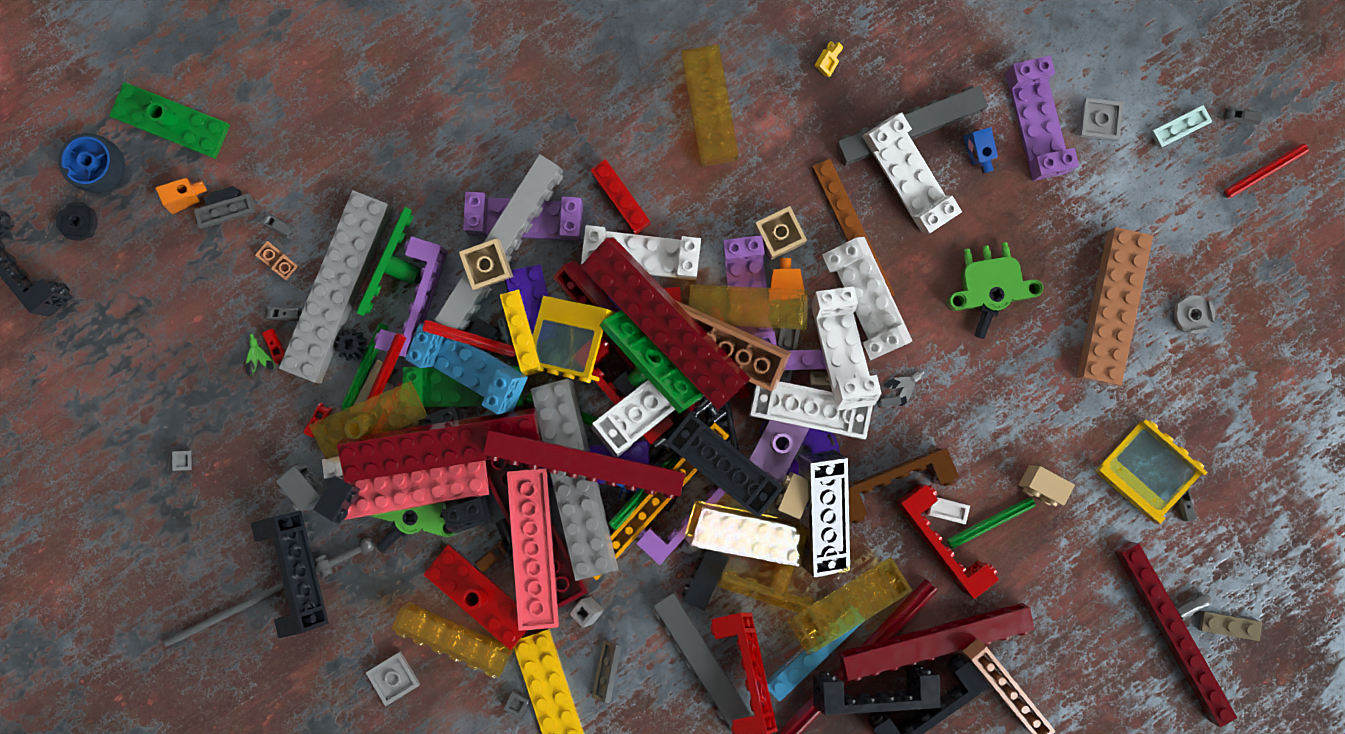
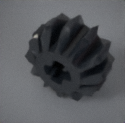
(357, 340)

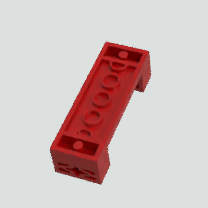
(611, 391)
(972, 580)
(743, 626)

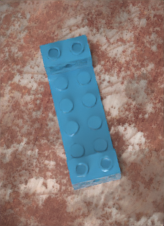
(471, 367)

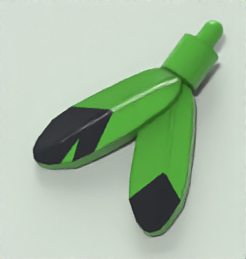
(257, 353)

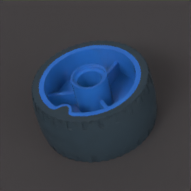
(105, 167)

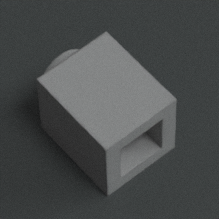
(586, 612)

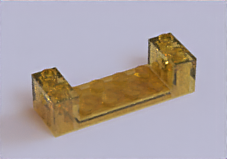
(849, 606)

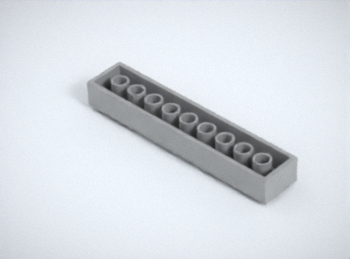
(508, 229)
(336, 287)
(577, 498)

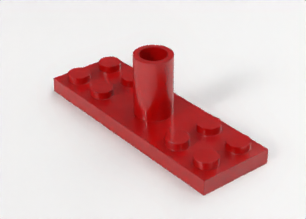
(462, 580)

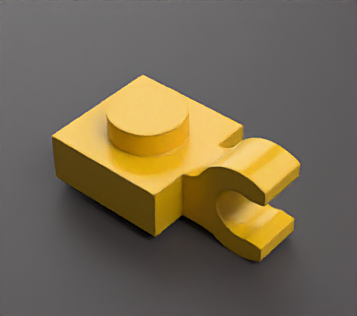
(827, 61)

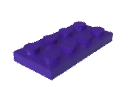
(532, 289)

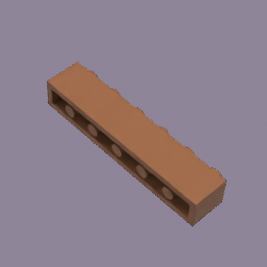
(1007, 688)

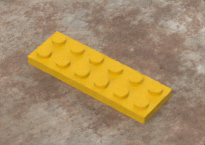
(547, 684)

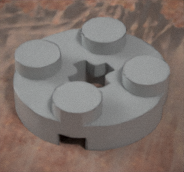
(1186, 322)

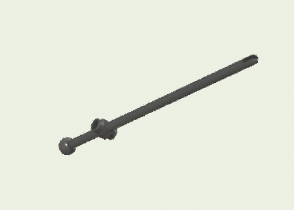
(323, 567)

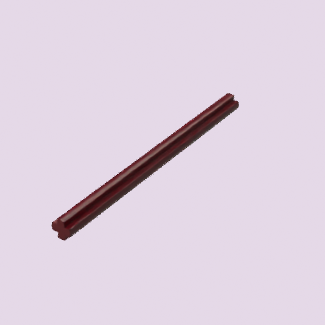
(886, 630)

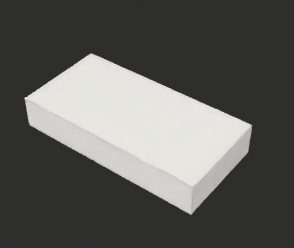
(949, 510)

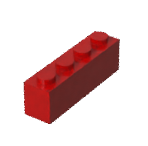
(620, 197)

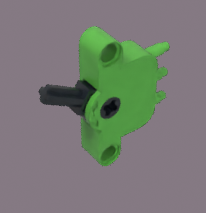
(990, 276)
(426, 518)

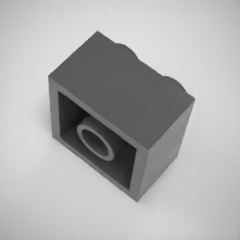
(301, 487)

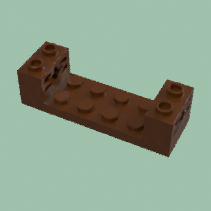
(937, 462)

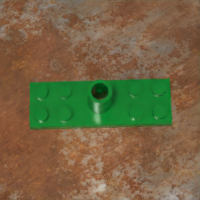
(169, 120)
(390, 264)
(650, 362)

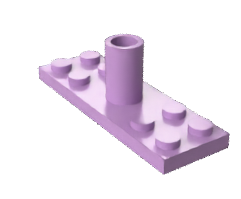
(769, 457)

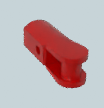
(273, 343)
(320, 409)

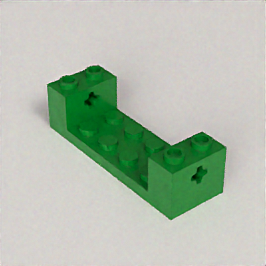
(440, 390)

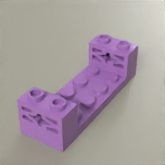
(1038, 119)
(556, 222)
(434, 258)
(746, 269)
(657, 546)

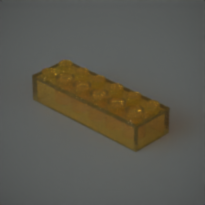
(709, 105)
(752, 306)
(745, 534)
(452, 639)

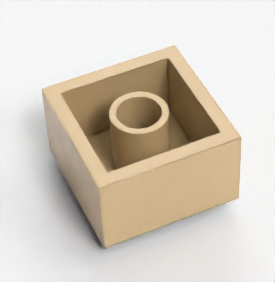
(780, 233)
(486, 264)
(1046, 485)
(793, 496)

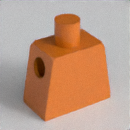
(180, 194)
(786, 276)

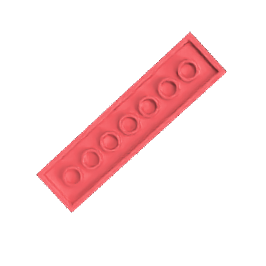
(419, 489)
(532, 549)

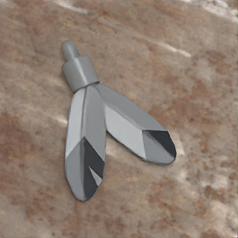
(907, 383)

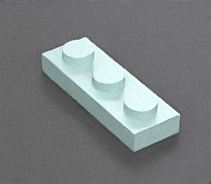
(1181, 127)

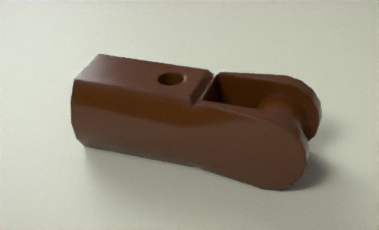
(490, 557)

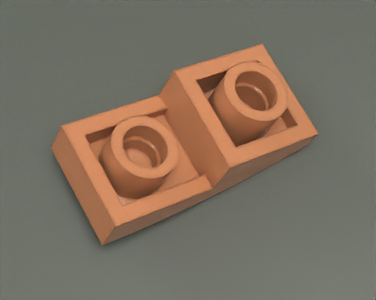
(276, 260)

